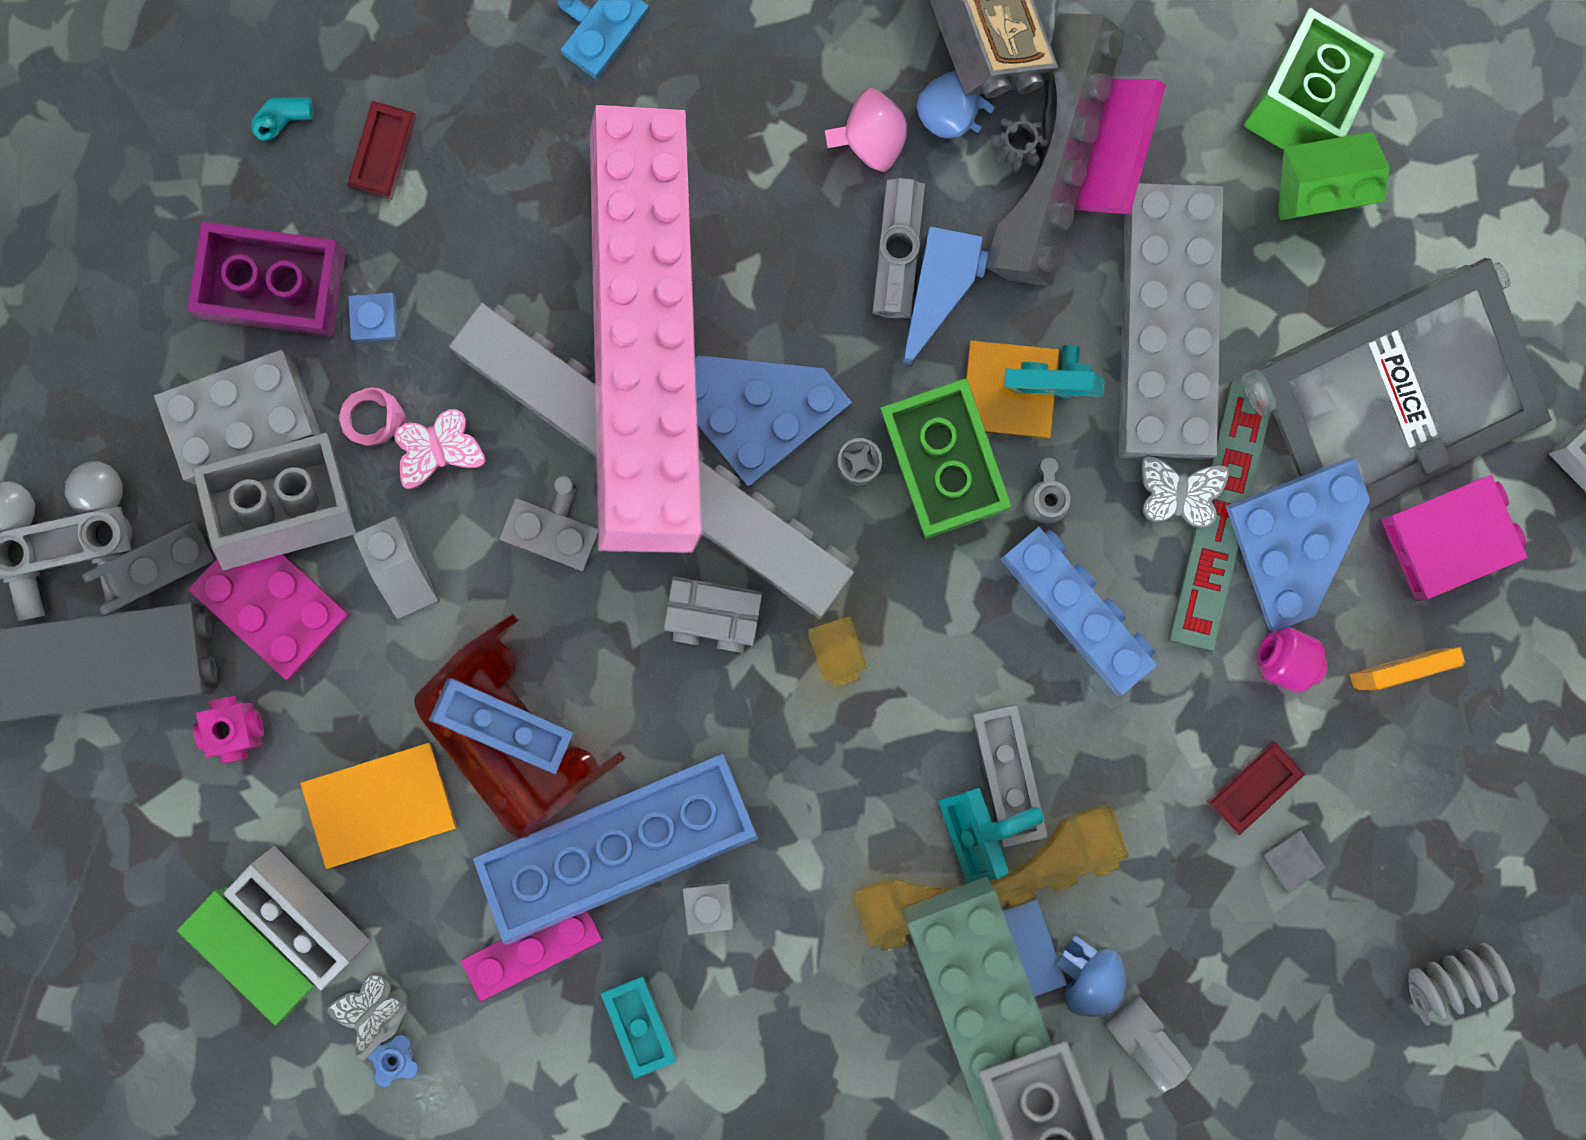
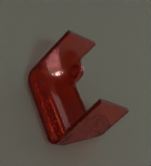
(513, 789)

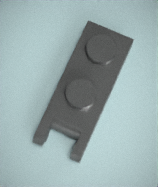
(151, 565)

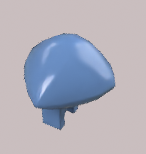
(946, 108)
(1097, 978)

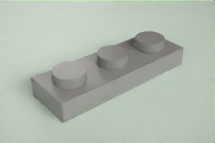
(1008, 768)

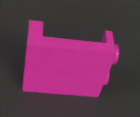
(1455, 538)

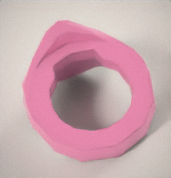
(395, 416)

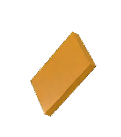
(378, 805)

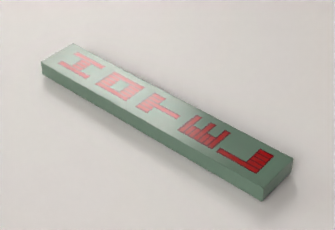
(1216, 546)

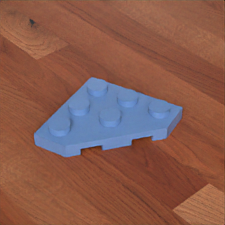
(762, 410)
(1298, 538)

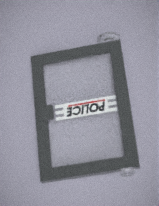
(1407, 384)

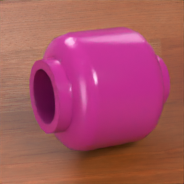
(1292, 659)

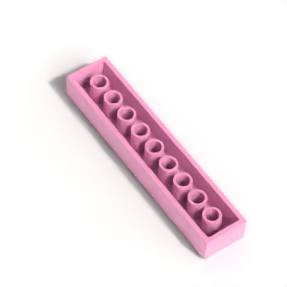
(643, 331)

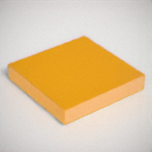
(999, 407)
(1407, 669)

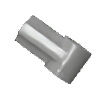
(1142, 1036)

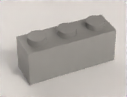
(296, 917)

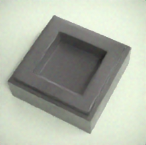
(1293, 861)

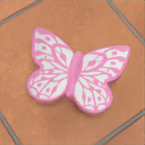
(436, 447)

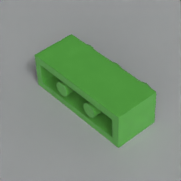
(246, 957)

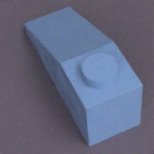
(945, 278)

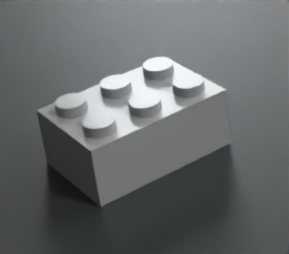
(237, 412)
(273, 501)

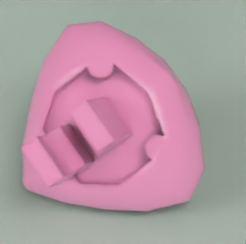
(873, 130)

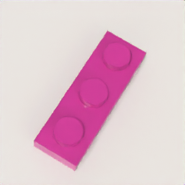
(506, 965)

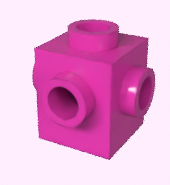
(244, 725)

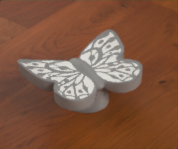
(1182, 493)
(370, 1013)

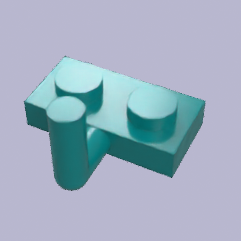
(1070, 381)
(977, 837)

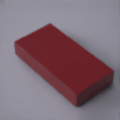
(381, 150)
(1255, 788)

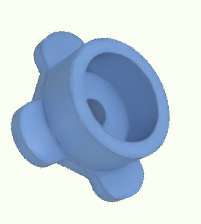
(404, 1067)

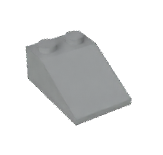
(1040, 1098)

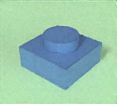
(373, 317)

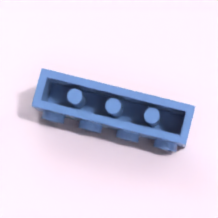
(1078, 611)

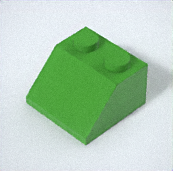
(1332, 176)

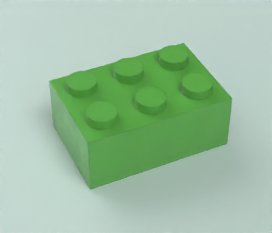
(945, 458)

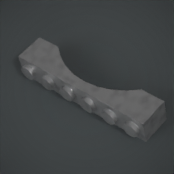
(1033, 234)

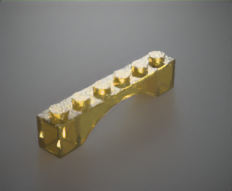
(1077, 846)

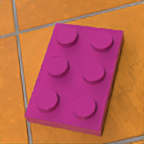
(272, 610)

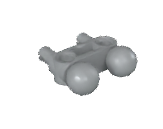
(92, 492)

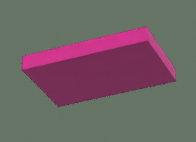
(1121, 146)

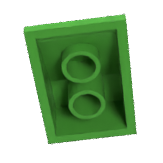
(1314, 84)

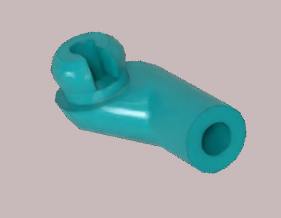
(277, 113)

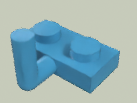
(601, 31)

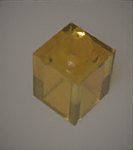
(837, 651)

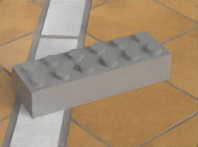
(1171, 323)

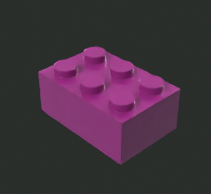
(266, 279)

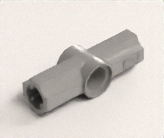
(900, 221)

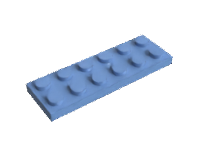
(614, 849)

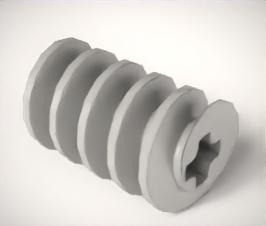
(1458, 980)

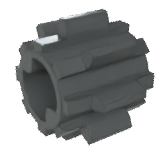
(1022, 128)

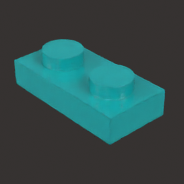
(639, 1026)

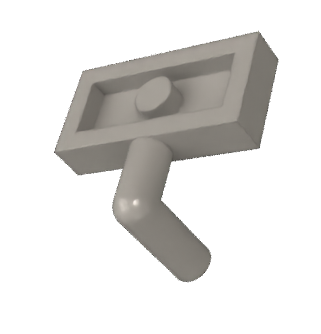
(551, 531)

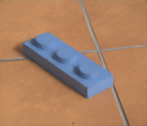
(501, 726)

